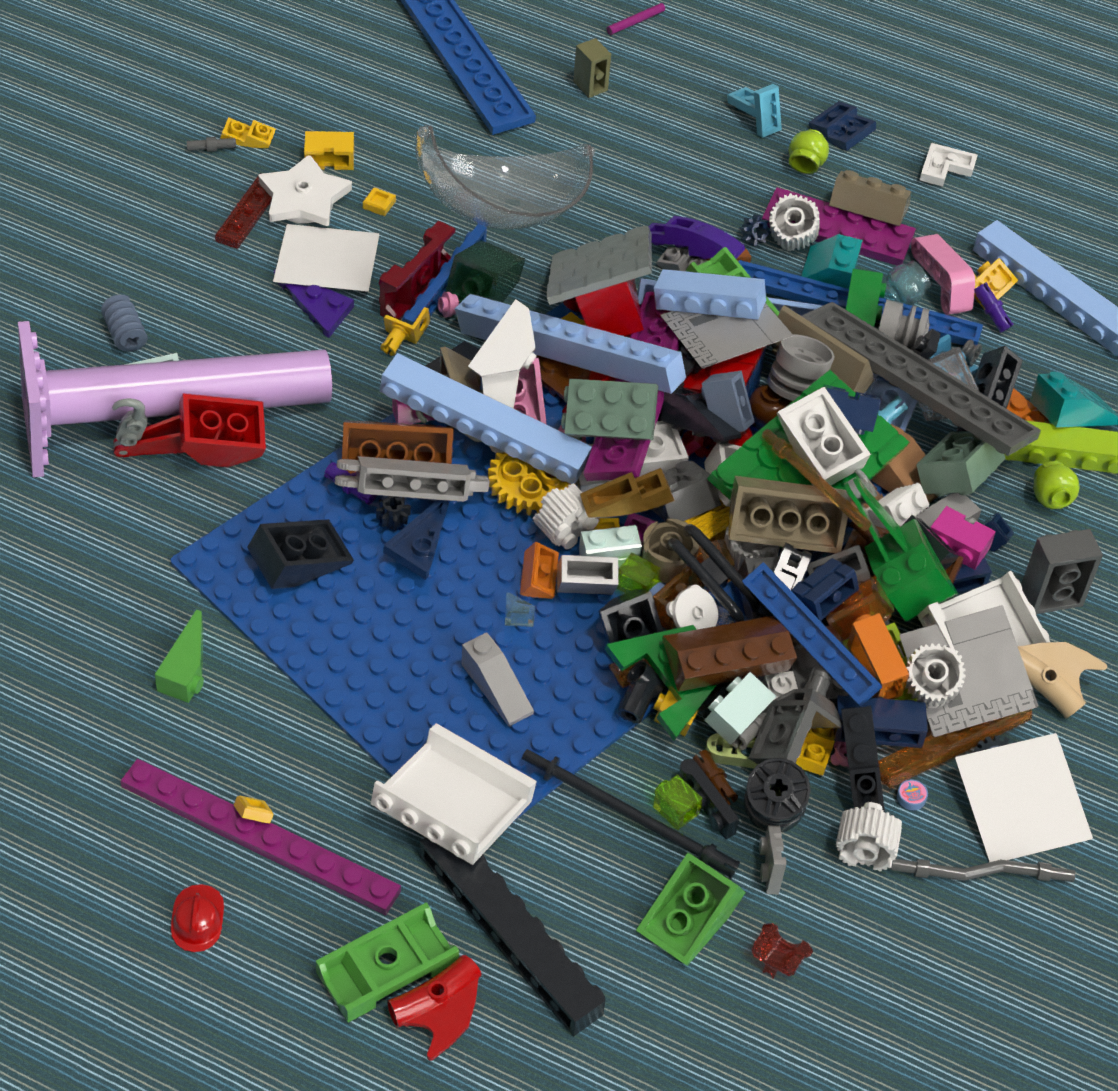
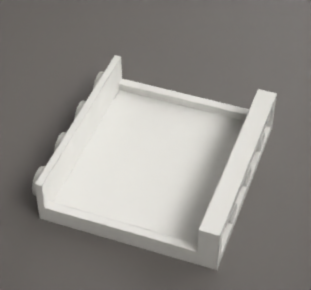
(1003, 591)
(455, 794)

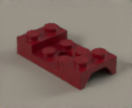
(402, 285)

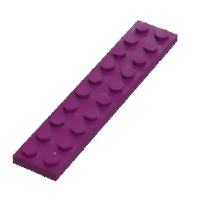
(618, 456)

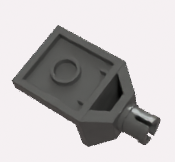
(792, 717)

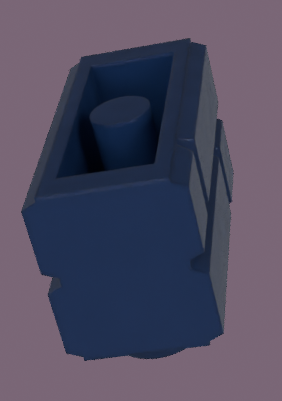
(827, 588)

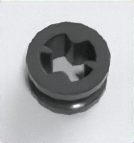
(971, 351)

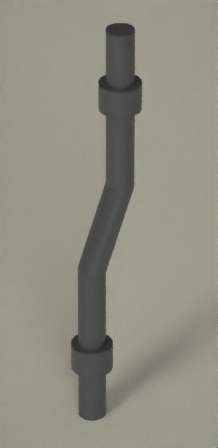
(1041, 870)

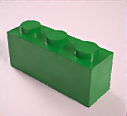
(864, 295)

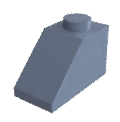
(728, 399)

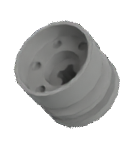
(901, 327)
(798, 365)

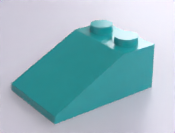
(1070, 403)

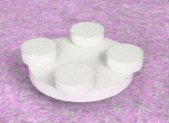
(693, 607)

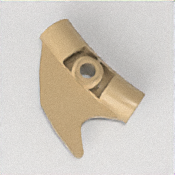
(1063, 665)

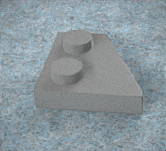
(774, 866)

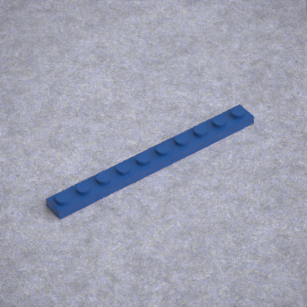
(822, 293)

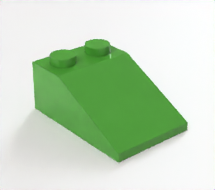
(690, 909)

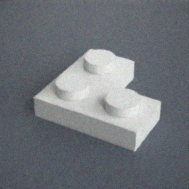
(944, 159)

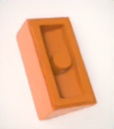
(539, 572)

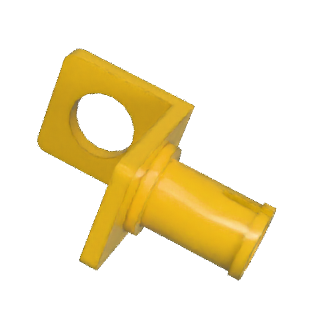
(402, 331)

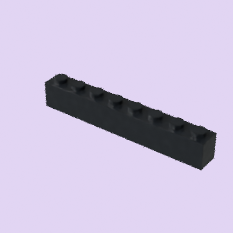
(518, 936)

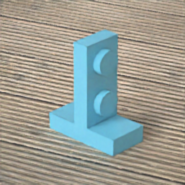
(762, 104)

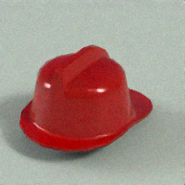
(197, 918)

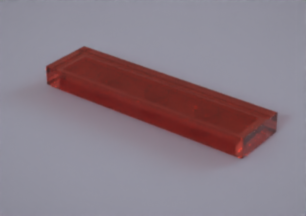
(244, 216)

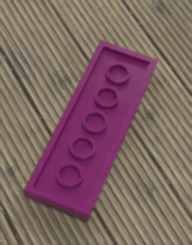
(879, 239)

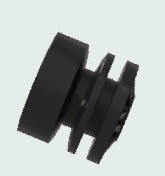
(760, 799)

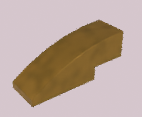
(627, 495)

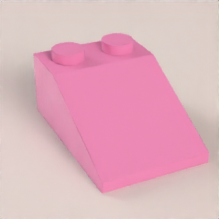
(529, 393)

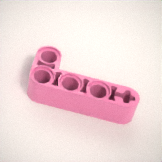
(948, 271)

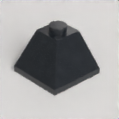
(630, 616)

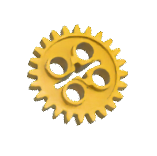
(520, 483)

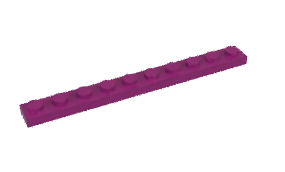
(262, 837)

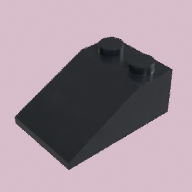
(298, 551)

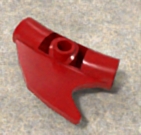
(440, 1004)

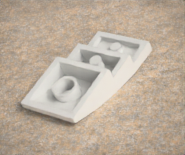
(663, 453)

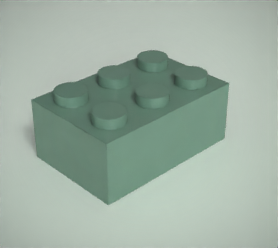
(957, 464)

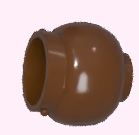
(765, 405)

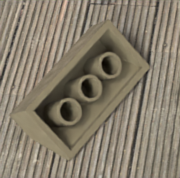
(847, 364)
(785, 512)

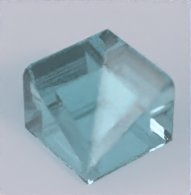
(518, 612)

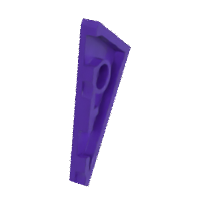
(321, 305)

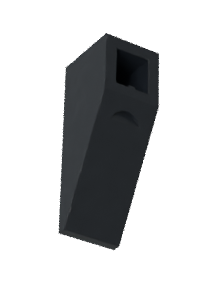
(689, 411)

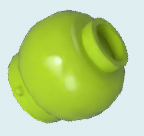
(808, 151)
(1055, 485)

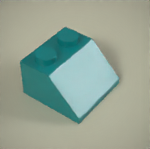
(833, 260)

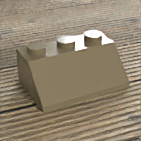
(870, 197)

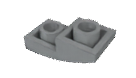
(677, 259)

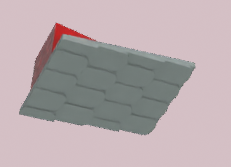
(604, 280)

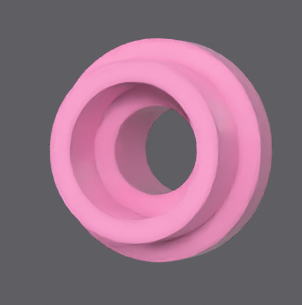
(447, 303)

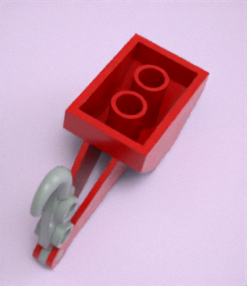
(208, 430)

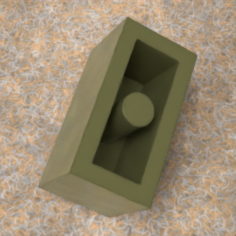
(592, 67)

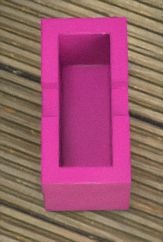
(966, 539)

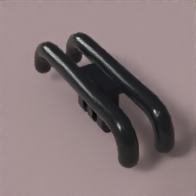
(713, 571)

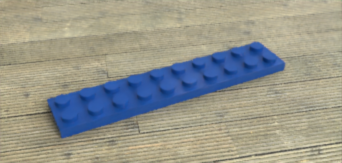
(471, 64)

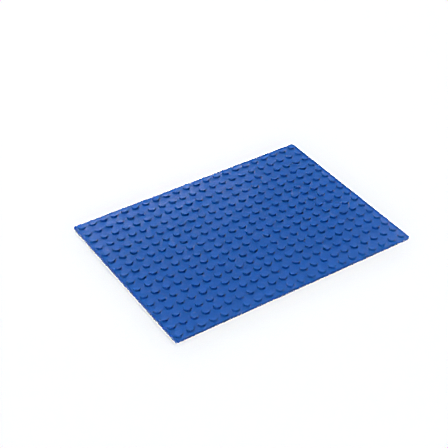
(387, 645)

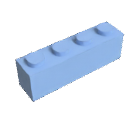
(710, 294)

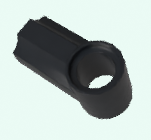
(643, 687)

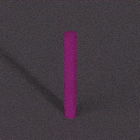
(634, 19)

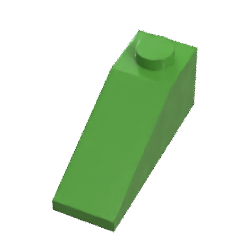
(183, 666)

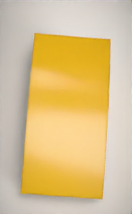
(253, 136)
(816, 750)

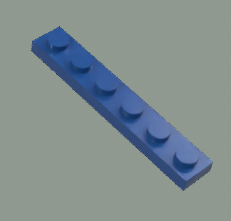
(438, 285)
(812, 634)

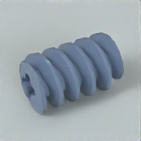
(124, 323)

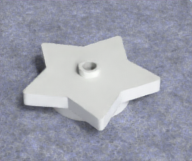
(303, 193)

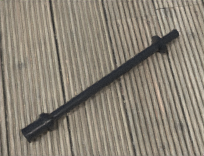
(707, 853)

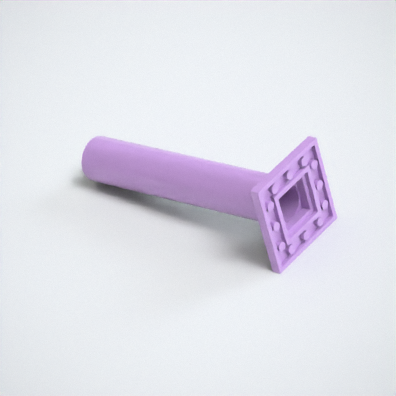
(90, 392)

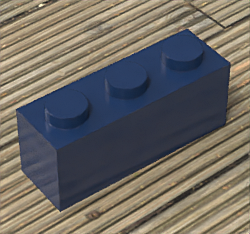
(894, 721)

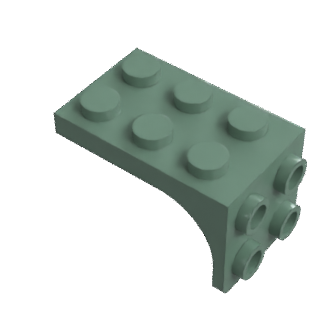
(610, 409)

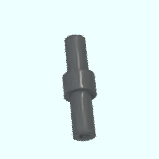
(211, 144)

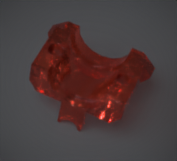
(779, 953)

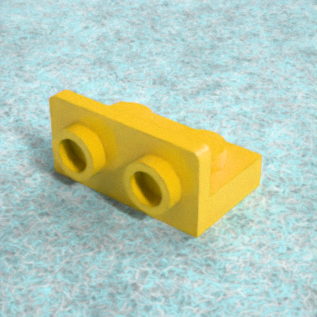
(997, 276)

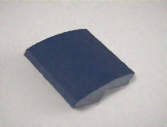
(842, 125)

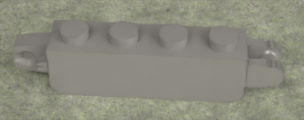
(411, 478)

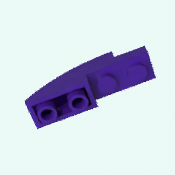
(701, 238)

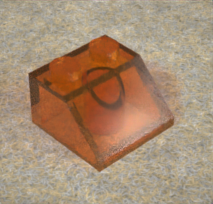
(867, 600)

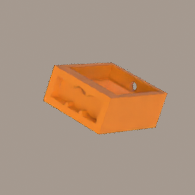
(876, 651)

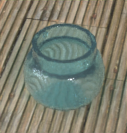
(907, 283)

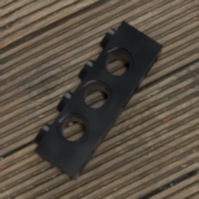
(997, 375)

